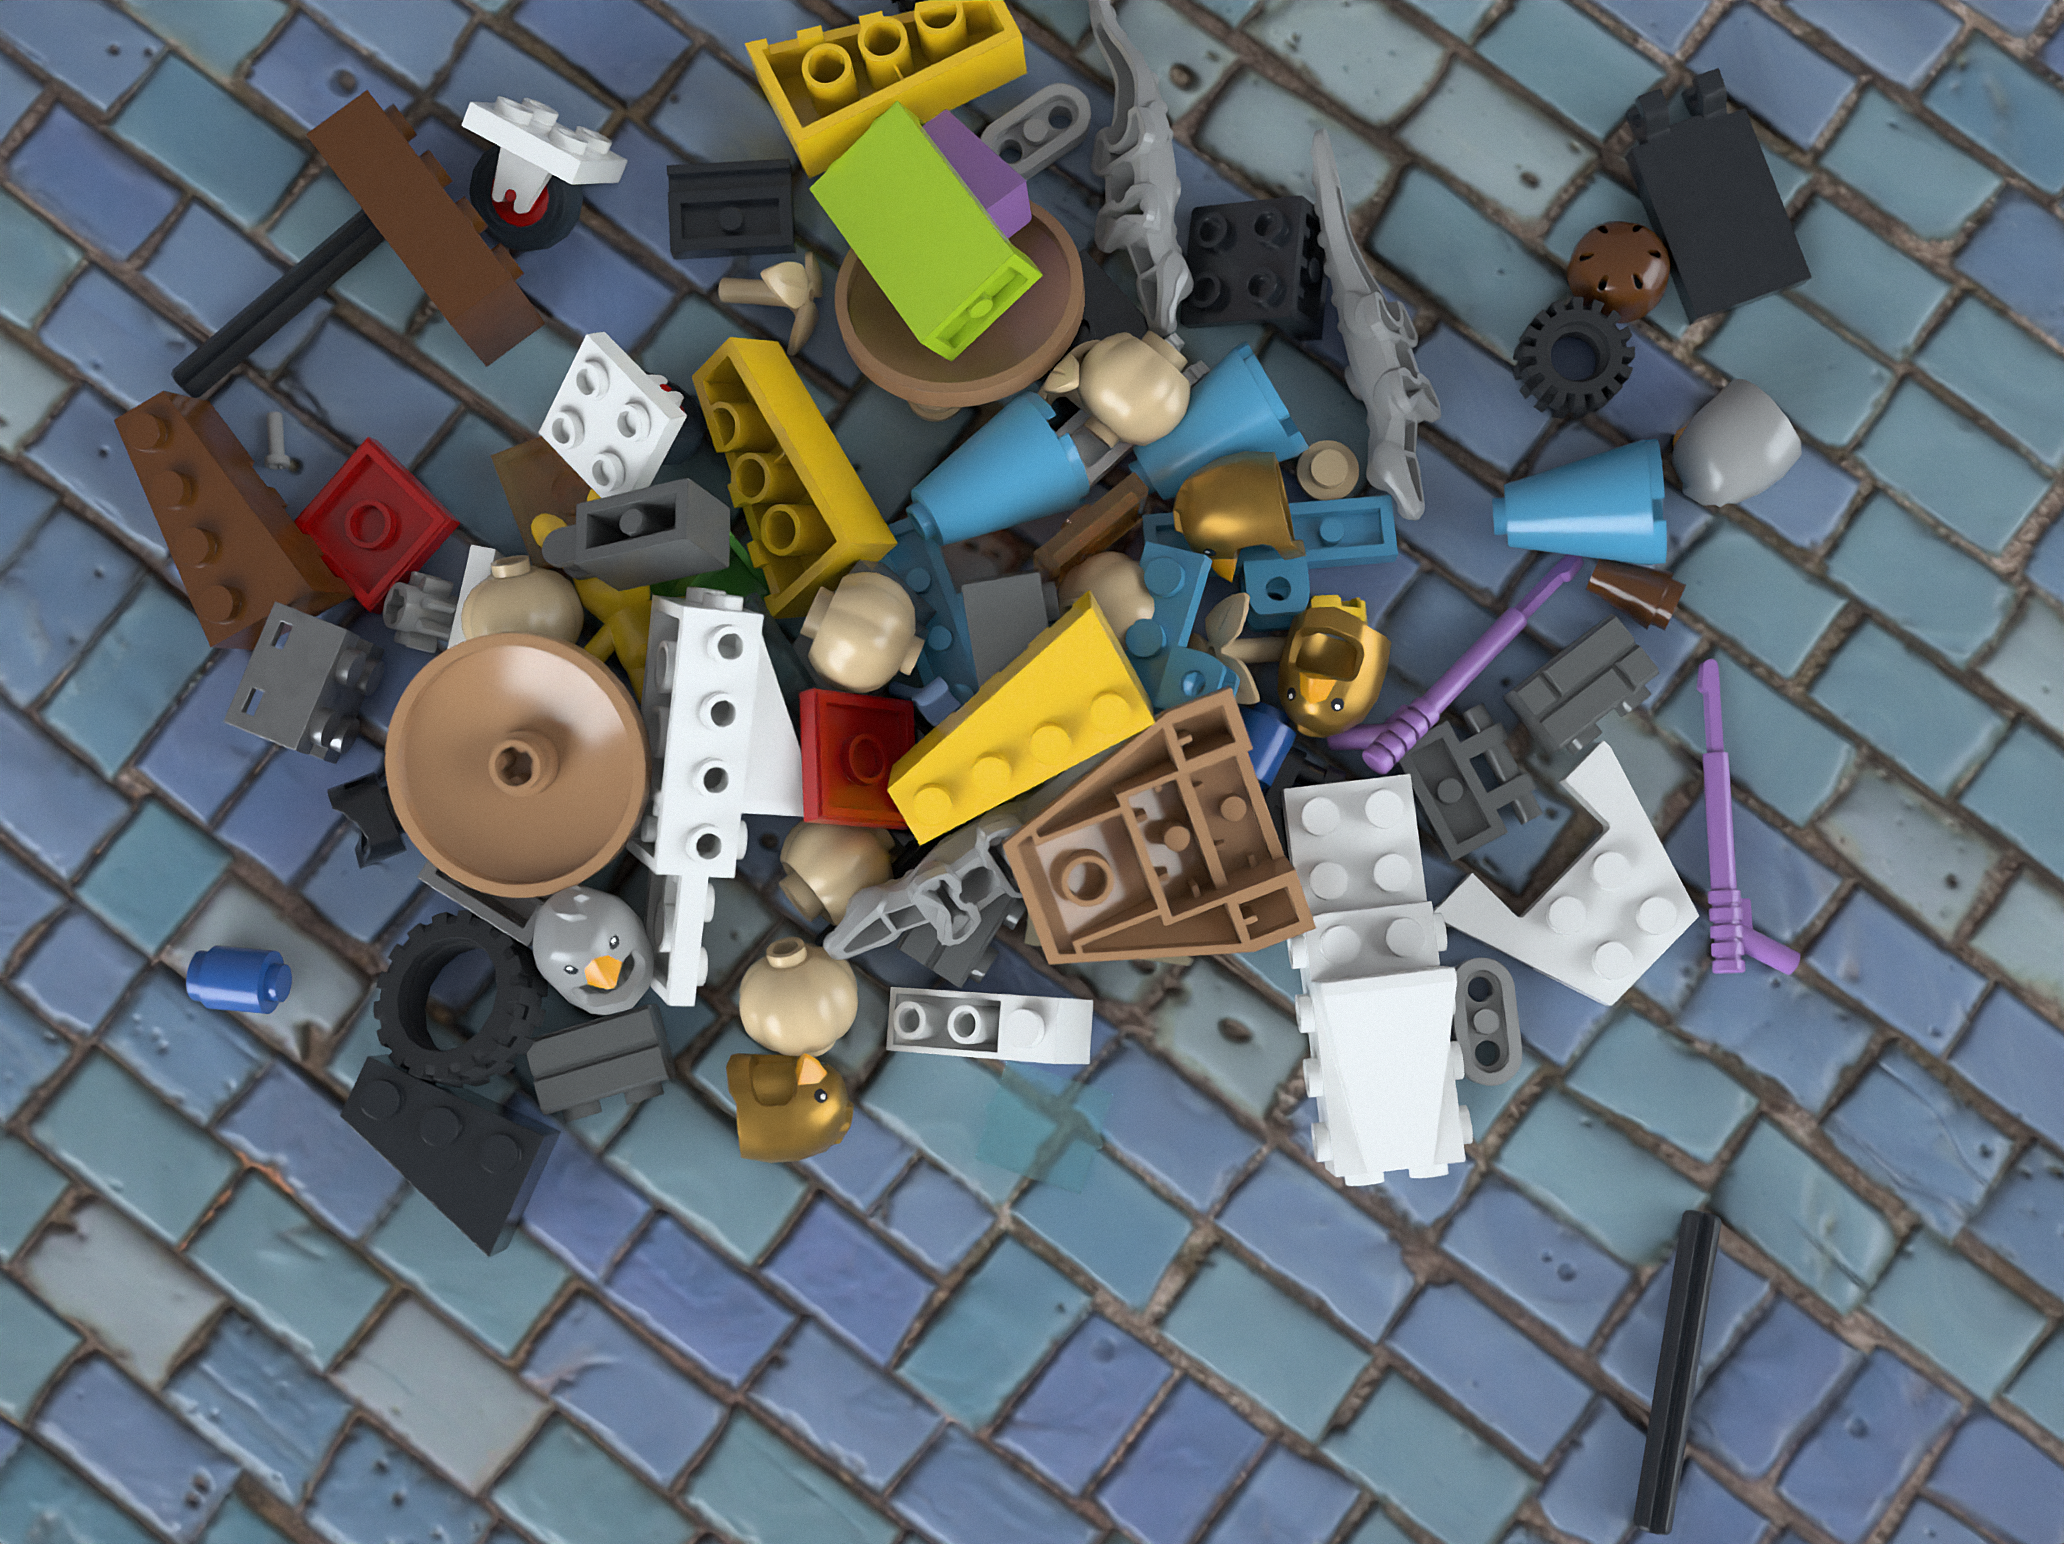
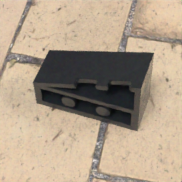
(453, 1147)

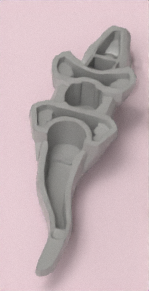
(1139, 177)
(1377, 345)
(952, 880)

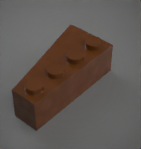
(425, 226)
(223, 522)

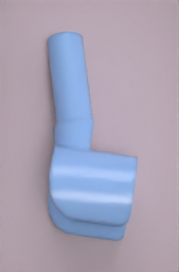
(933, 700)

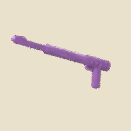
(1389, 741)
(1729, 912)

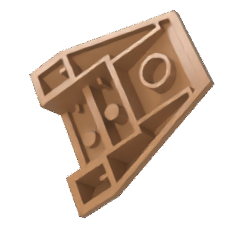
(1161, 849)

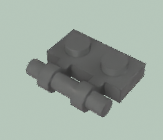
(1450, 791)

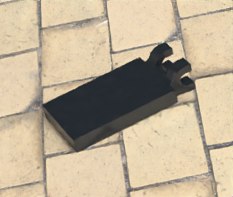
(1712, 201)

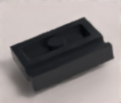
(731, 209)

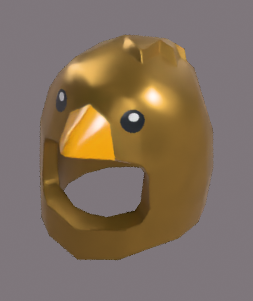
(1236, 506)
(1330, 681)
(787, 1106)

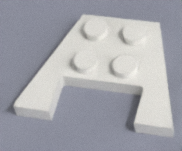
(1605, 912)

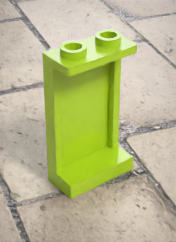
(923, 233)

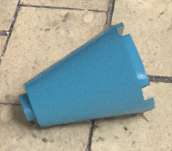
(1226, 414)
(1001, 477)
(1591, 507)

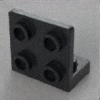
(1257, 267)

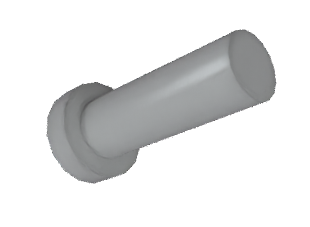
(276, 459)

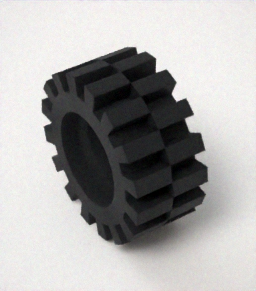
(1598, 332)

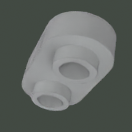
(1030, 133)
(1489, 1020)

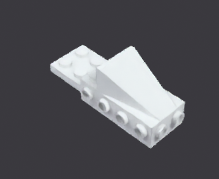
(716, 753)
(1373, 985)

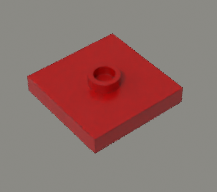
(375, 523)
(849, 757)

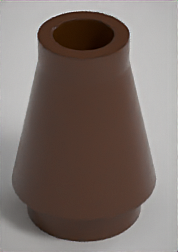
(1637, 591)

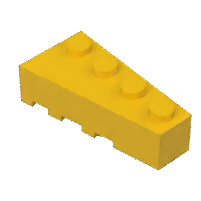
(842, 79)
(787, 474)
(1025, 724)

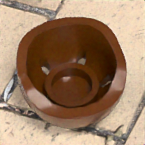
(1620, 256)

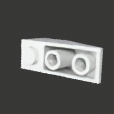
(990, 1025)

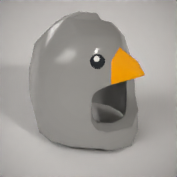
(1734, 446)
(584, 940)

